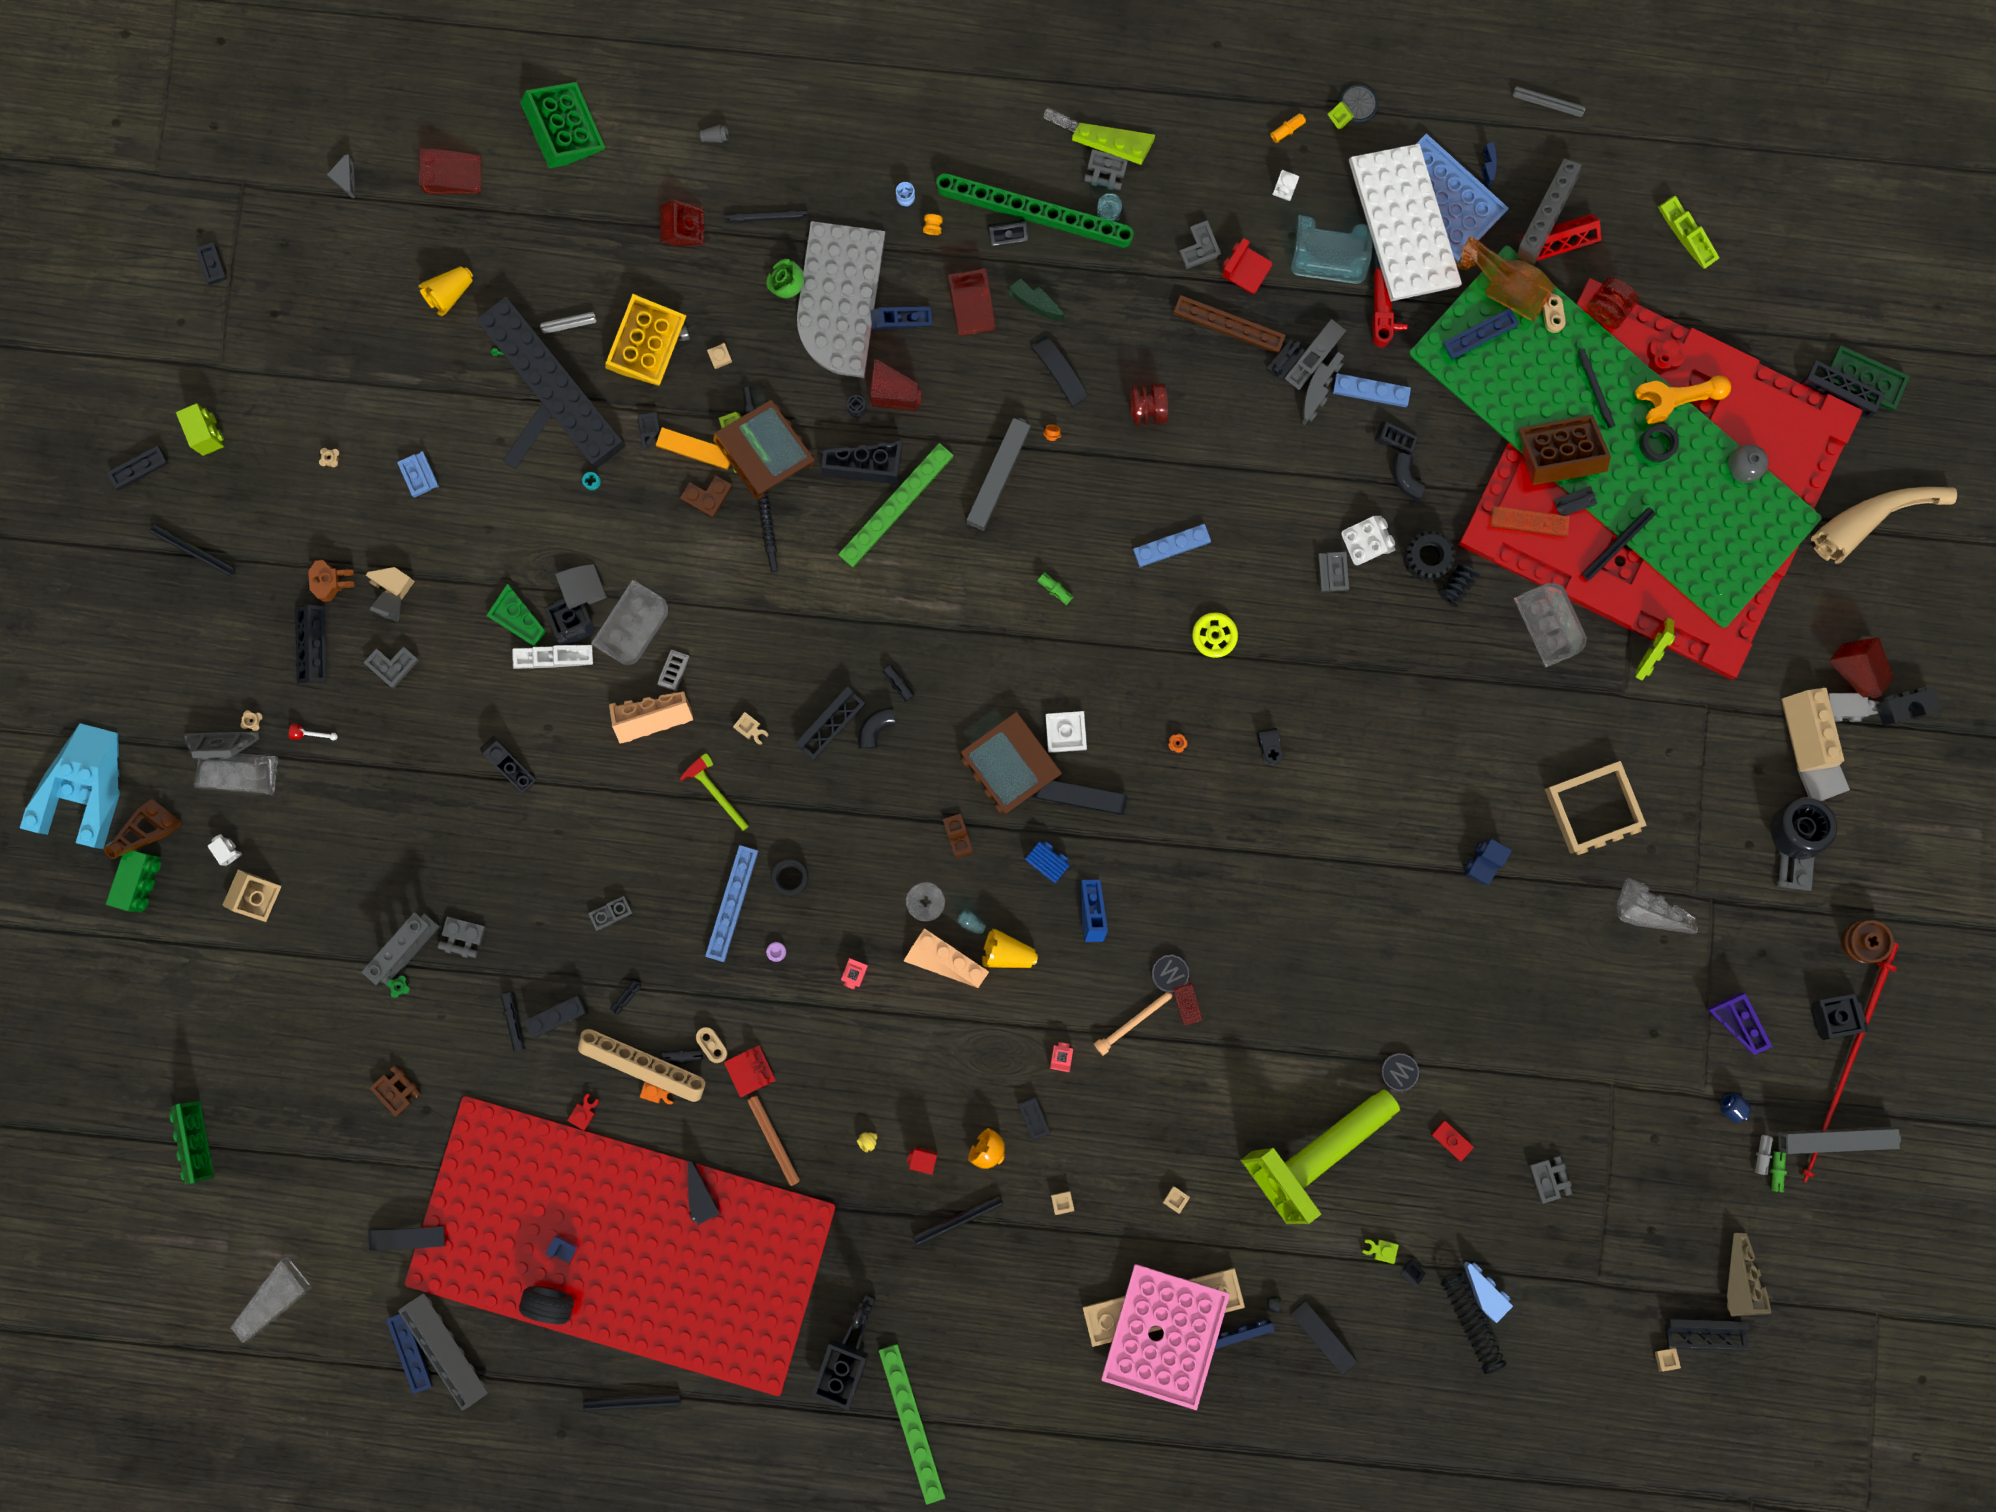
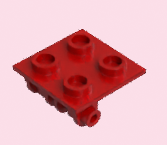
(749, 1071)

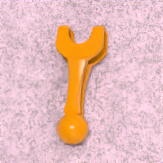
(1668, 398)

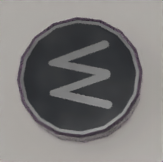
(1170, 972)
(1400, 1072)

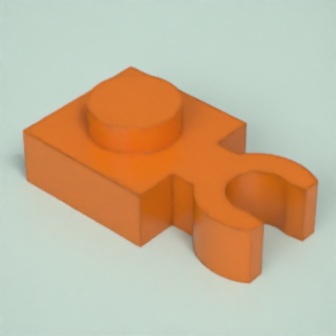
(655, 1093)

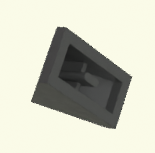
(343, 175)
(387, 606)

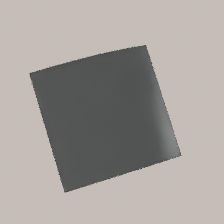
(580, 585)

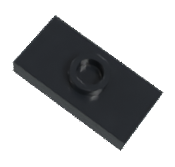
(1034, 1118)

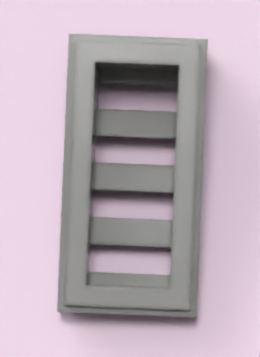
(673, 686)

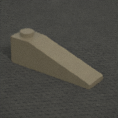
(1744, 1288)

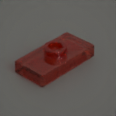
(1187, 1004)

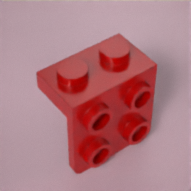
(1246, 267)

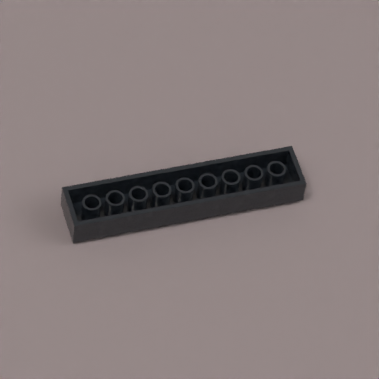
(550, 383)

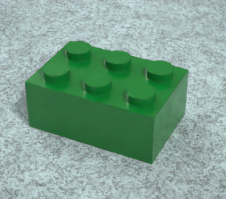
(134, 881)

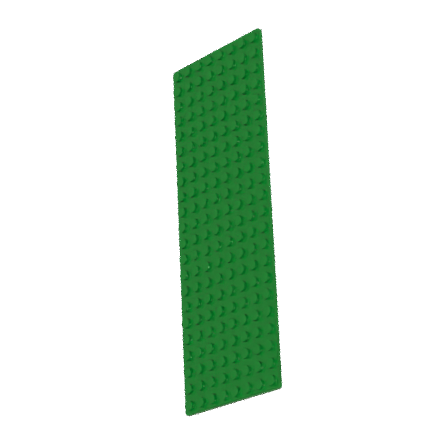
(1709, 530)

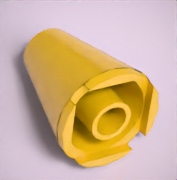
(446, 289)
(1007, 952)

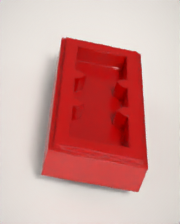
(1452, 1141)

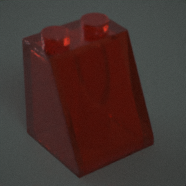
(893, 389)
(1864, 666)

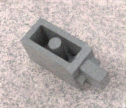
(1851, 706)

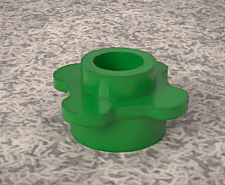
(395, 992)

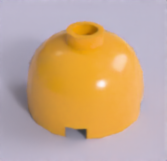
(988, 1150)

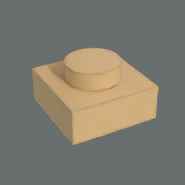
(719, 356)
(1176, 1199)
(1062, 1202)
(1667, 1360)

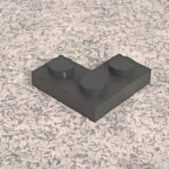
(1204, 248)
(391, 670)

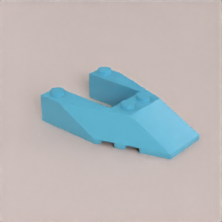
(81, 773)

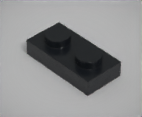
(211, 263)

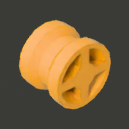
(932, 224)

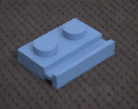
(418, 474)

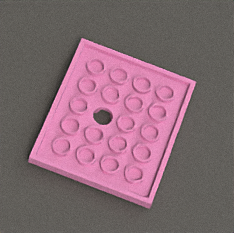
(1178, 1362)

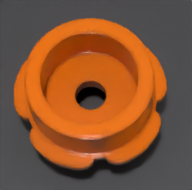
(1052, 432)
(1181, 739)

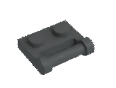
(1800, 873)

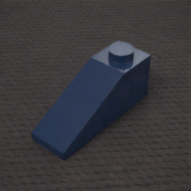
(900, 317)

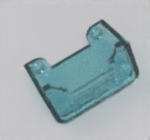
(1331, 253)

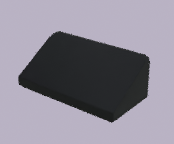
(1008, 232)

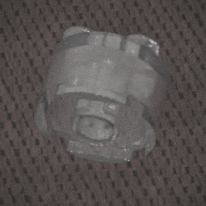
(919, 893)

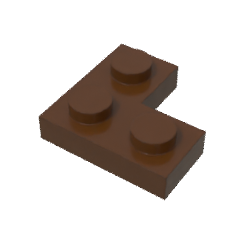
(709, 500)

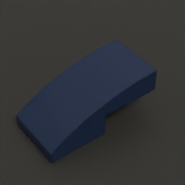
(1489, 169)

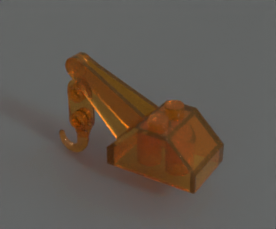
(1512, 281)

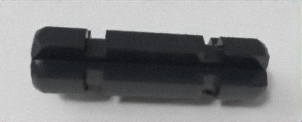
(625, 997)

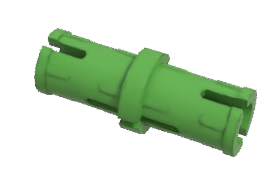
(1055, 588)
(1778, 1171)

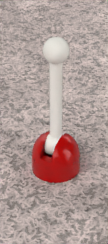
(297, 732)

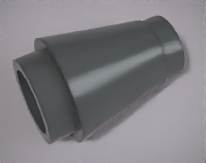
(715, 134)

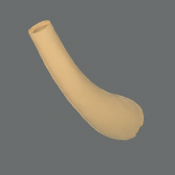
(1852, 526)

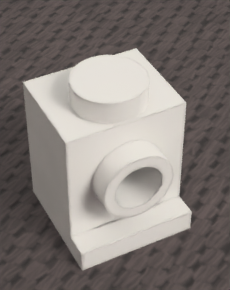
(1286, 185)
(223, 850)

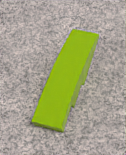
(1688, 232)

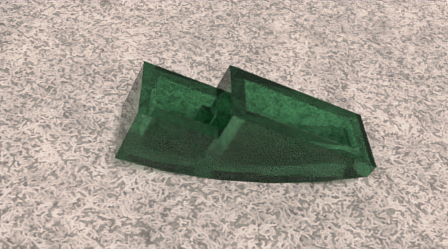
(1035, 300)

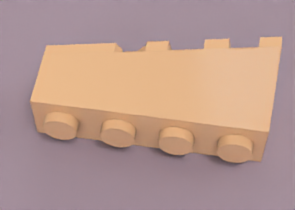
(649, 716)
(939, 957)

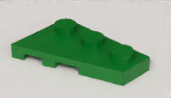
(516, 617)

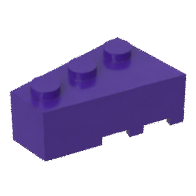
(1742, 1022)

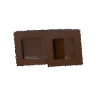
(957, 835)

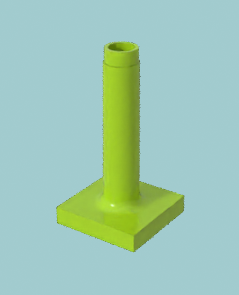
(1286, 1181)

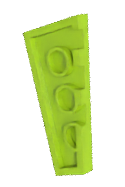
(1118, 142)

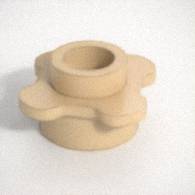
(333, 461)
(247, 716)

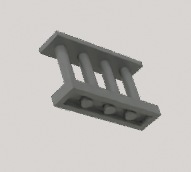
(400, 948)

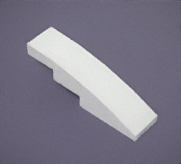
(552, 656)

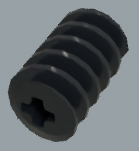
(1457, 584)

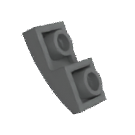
(609, 913)

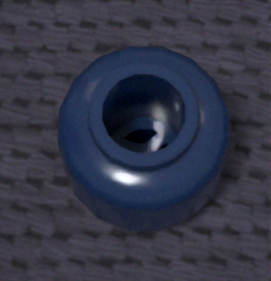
(1735, 1107)

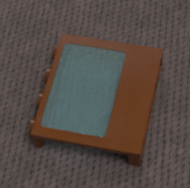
(763, 448)
(1010, 764)

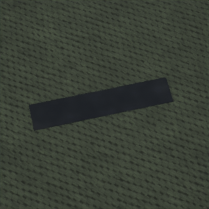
(528, 436)

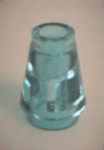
(971, 922)

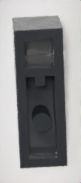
(701, 1201)

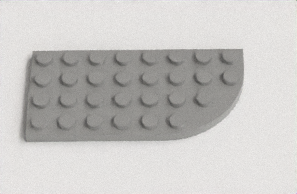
(839, 295)

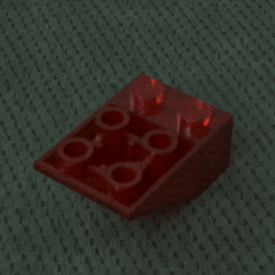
(972, 302)

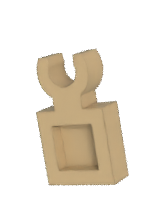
(749, 727)

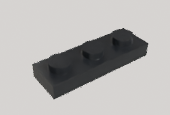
(137, 468)

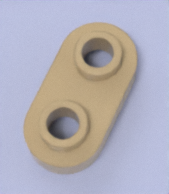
(1554, 312)
(711, 1045)

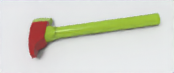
(697, 770)

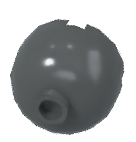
(1748, 463)

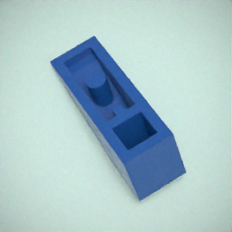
(1093, 911)

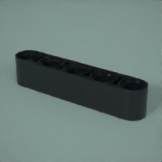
(1083, 797)

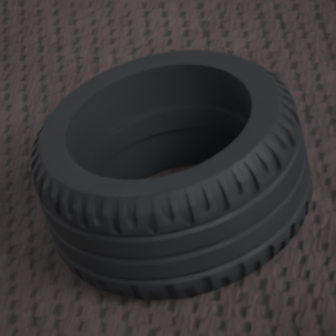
(546, 1305)

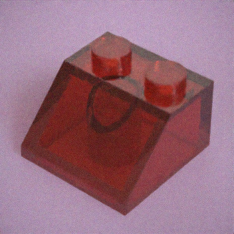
(681, 224)

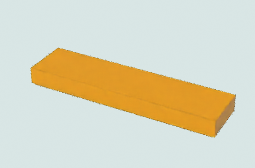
(692, 448)

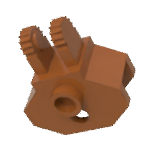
(329, 580)

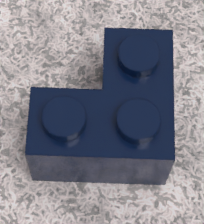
(1488, 858)

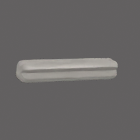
(568, 322)

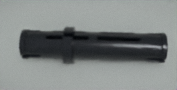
(512, 1021)

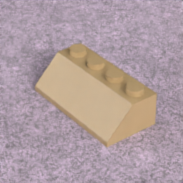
(1812, 730)

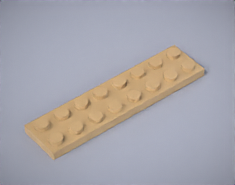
(1104, 1316)

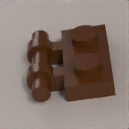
(391, 1095)

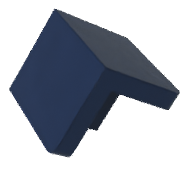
(562, 1248)

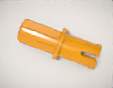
(1287, 128)

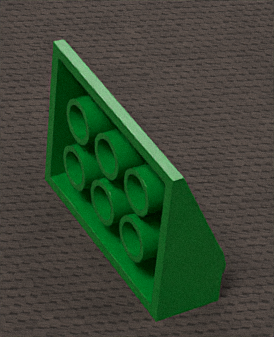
(561, 123)
(191, 1142)

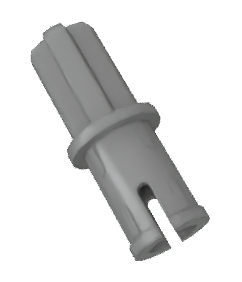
(1764, 1155)

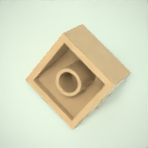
(251, 895)

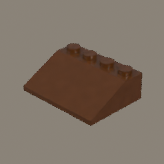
(1564, 449)

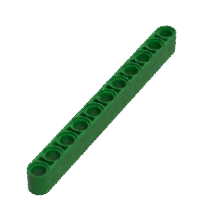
(1028, 203)

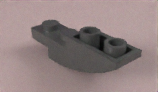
(1315, 354)
(1316, 391)

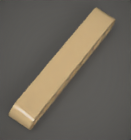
(641, 1065)

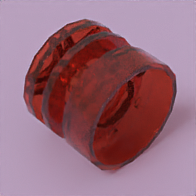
(1612, 303)
(1149, 404)

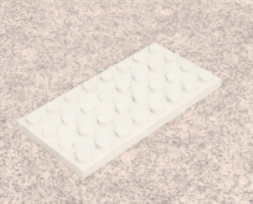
(1405, 222)

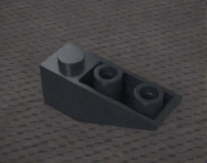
(507, 764)

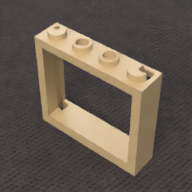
(1552, 794)

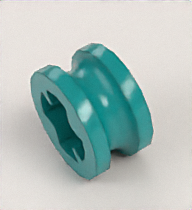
(587, 476)

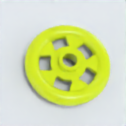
(1216, 651)

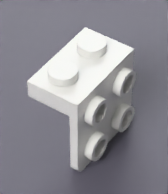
(1368, 539)

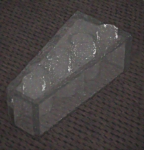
(276, 1294)

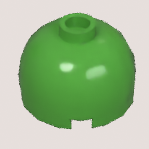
(786, 279)

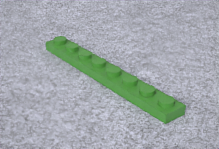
(896, 505)
(912, 1424)

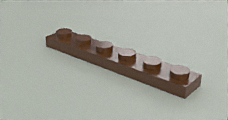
(1229, 324)

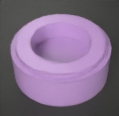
(776, 951)

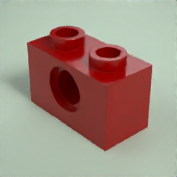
(922, 1160)

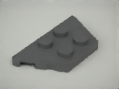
(219, 743)

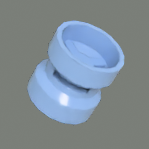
(903, 190)

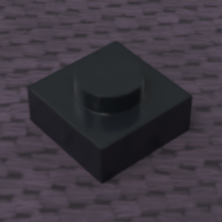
(1412, 1273)

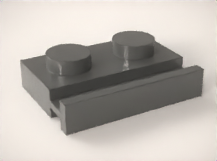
(1333, 571)

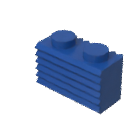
(1047, 861)

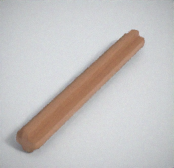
(773, 1140)

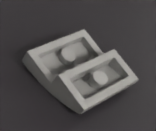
(1824, 782)

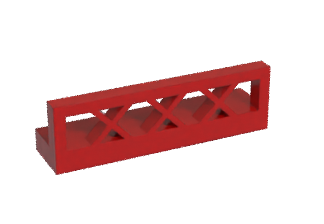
(1568, 229)

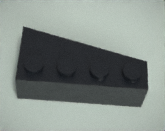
(864, 462)

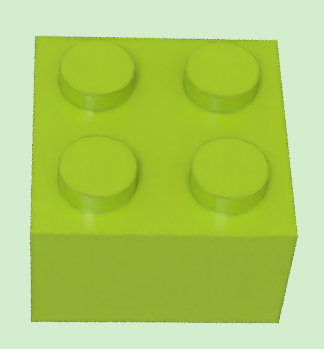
(200, 429)

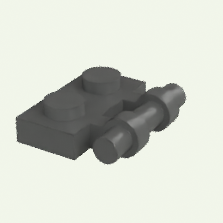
(1107, 164)
(463, 931)
(1545, 1181)

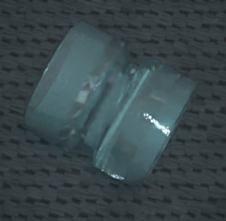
(1109, 207)

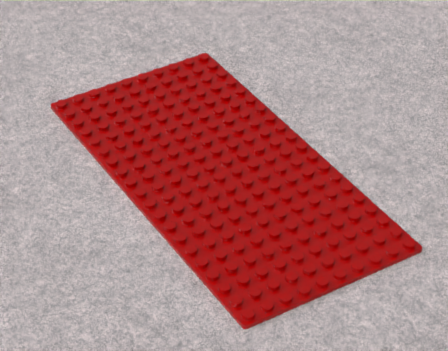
(644, 1274)

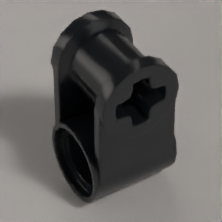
(1270, 742)

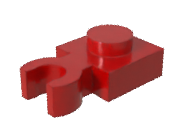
(582, 1114)

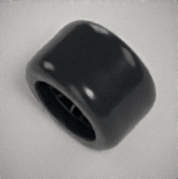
(1803, 828)

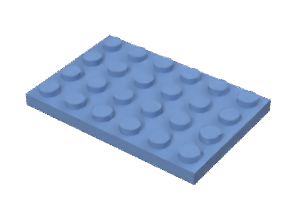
(1463, 201)

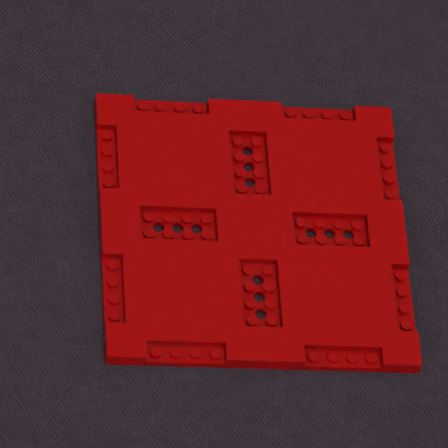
(1764, 408)

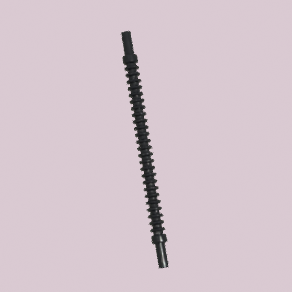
(770, 549)

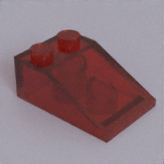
(449, 171)

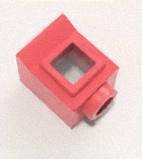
(854, 973)
(1061, 1057)

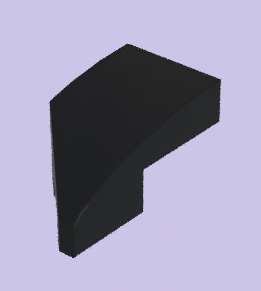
(649, 428)

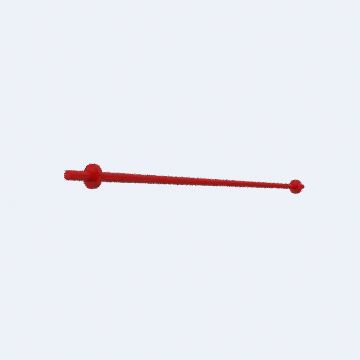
(1885, 968)

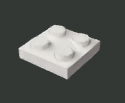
(1066, 732)

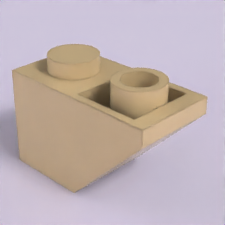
(392, 580)

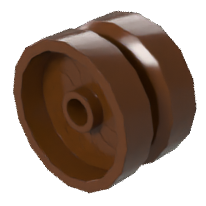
(1867, 941)

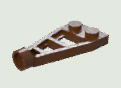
(154, 814)

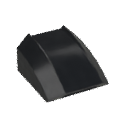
(569, 624)
(1839, 1017)

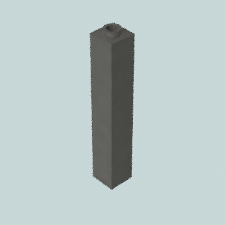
(998, 473)
(1839, 1140)

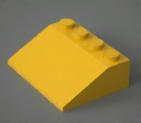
(645, 341)

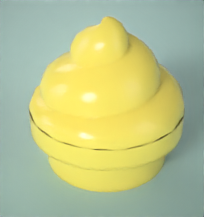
(867, 1141)

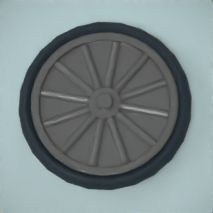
(1360, 101)

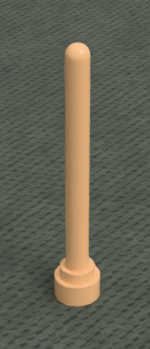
(1104, 1044)

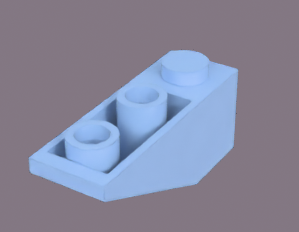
(1490, 1301)

